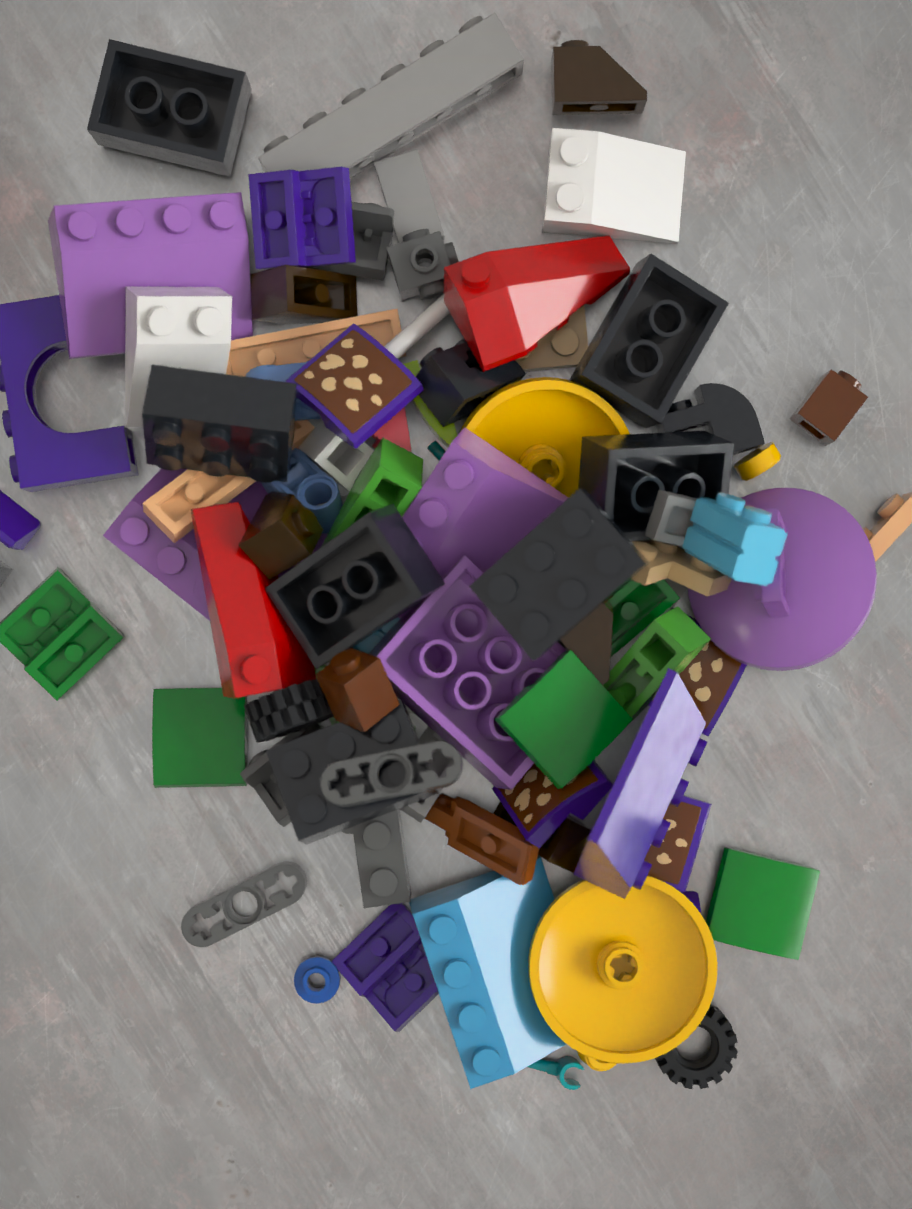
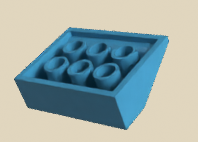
(479, 954)

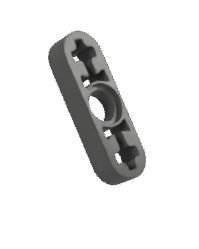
(358, 792)
(219, 930)

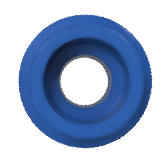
(316, 965)

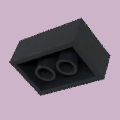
(169, 107)
(649, 341)
(219, 423)
(630, 470)
(558, 574)
(354, 585)
(302, 761)

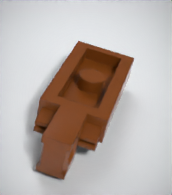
(485, 837)

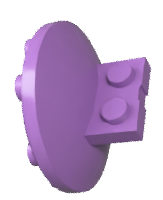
(816, 596)

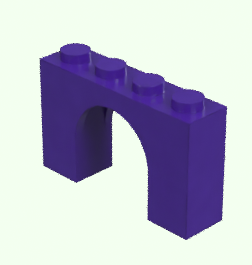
(43, 457)

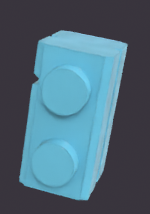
(735, 539)

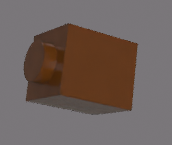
(829, 406)
(357, 689)

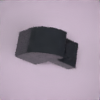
(721, 412)

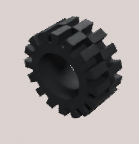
(288, 710)
(713, 1063)

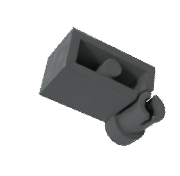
(382, 860)

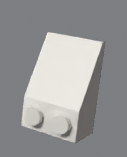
(612, 187)
(174, 330)

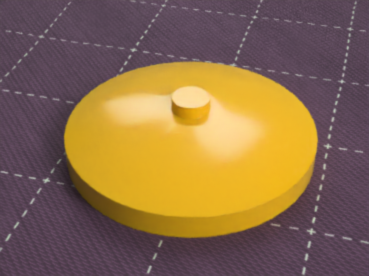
(543, 426)
(622, 972)

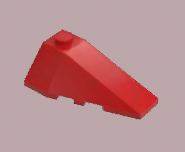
(522, 293)
(249, 634)

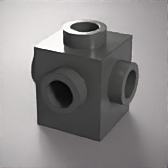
(419, 248)

